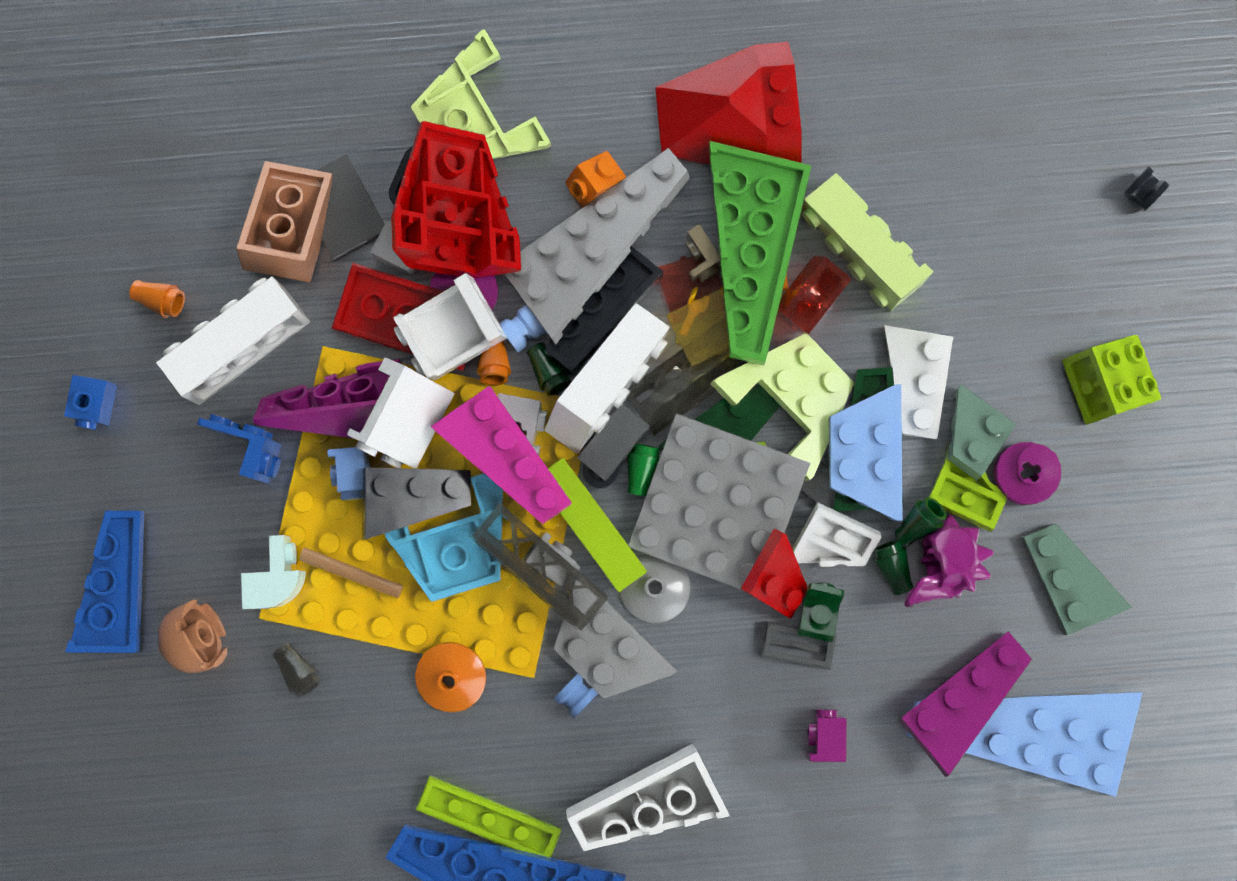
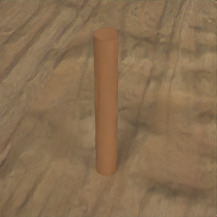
(351, 573)

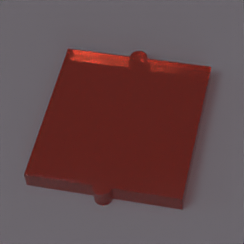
(678, 286)

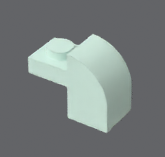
(279, 585)

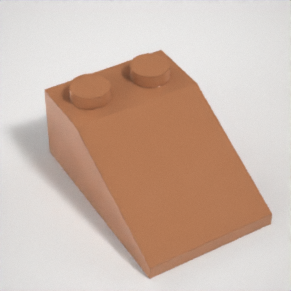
(285, 222)

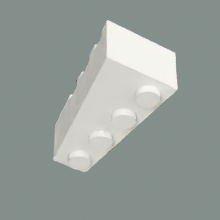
(606, 378)
(652, 800)

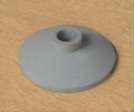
(668, 602)

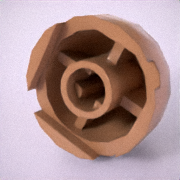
(191, 638)

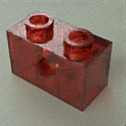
(812, 294)

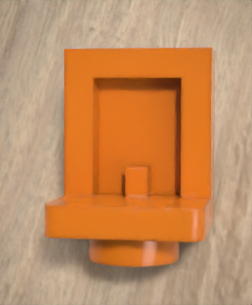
(594, 178)

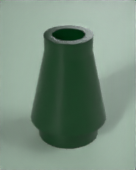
(548, 373)
(923, 519)
(894, 566)

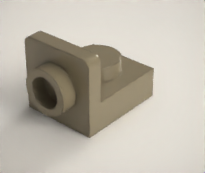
(702, 248)

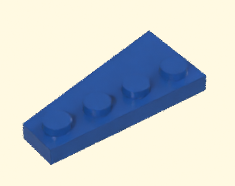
(113, 590)

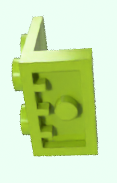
(1111, 379)

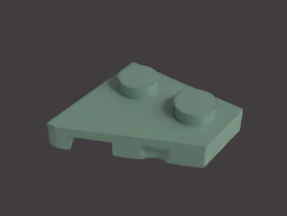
(976, 433)

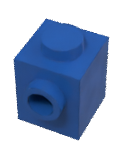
(90, 402)

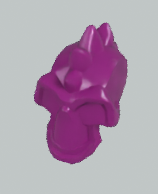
(951, 563)

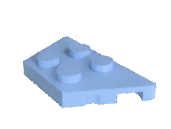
(868, 452)

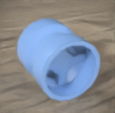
(522, 328)

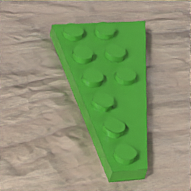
(756, 223)

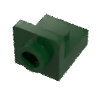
(820, 611)

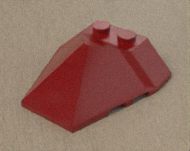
(736, 102)
(452, 209)

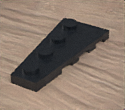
(604, 311)

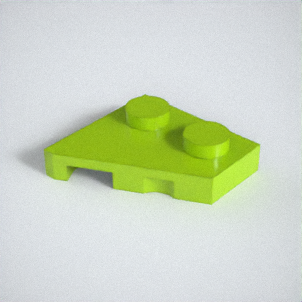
(966, 498)

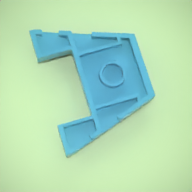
(445, 557)

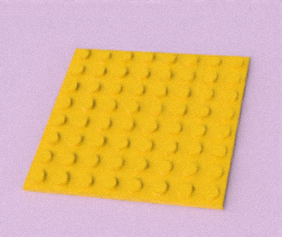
(496, 621)

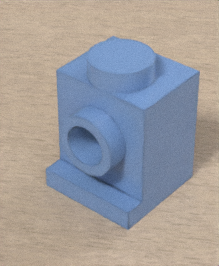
(348, 471)

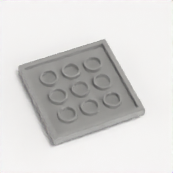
(716, 501)

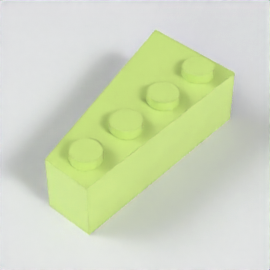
(864, 243)

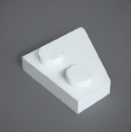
(834, 539)

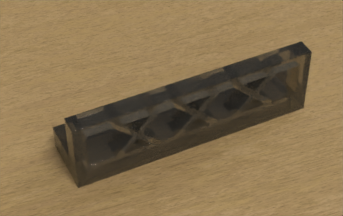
(680, 393)
(528, 577)

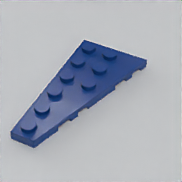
(454, 858)

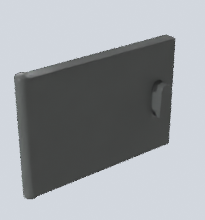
(350, 211)

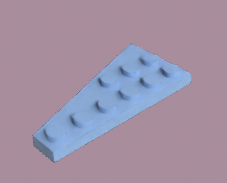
(1062, 737)

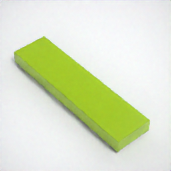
(596, 530)
(487, 818)

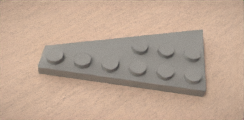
(591, 244)

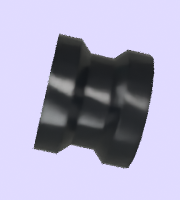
(1146, 188)

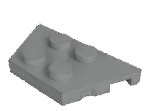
(609, 650)

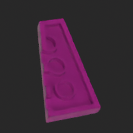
(961, 707)

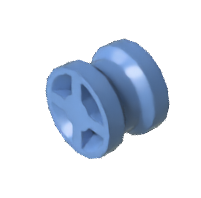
(575, 696)

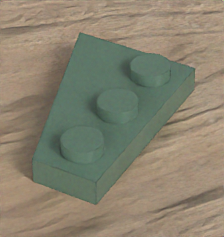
(1071, 581)

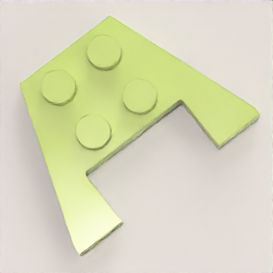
(458, 104)
(803, 384)

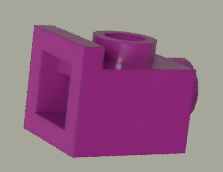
(827, 736)

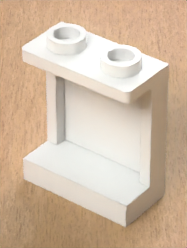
(449, 329)
(403, 416)

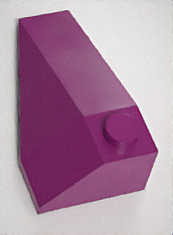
(328, 407)

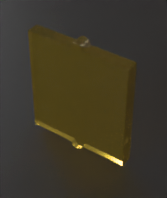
(701, 328)

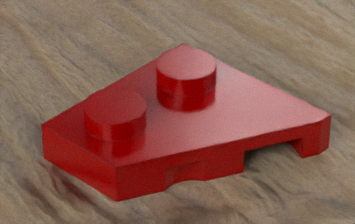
(777, 576)

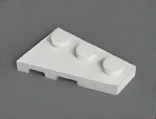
(921, 368)

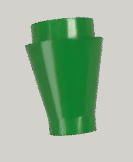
(641, 468)

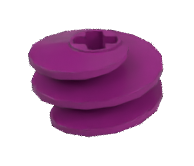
(1037, 487)

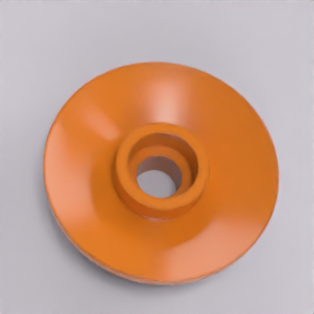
(454, 661)

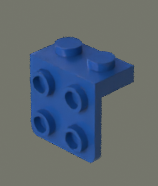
(262, 453)

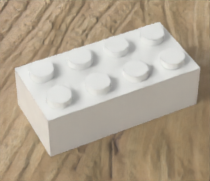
(232, 340)

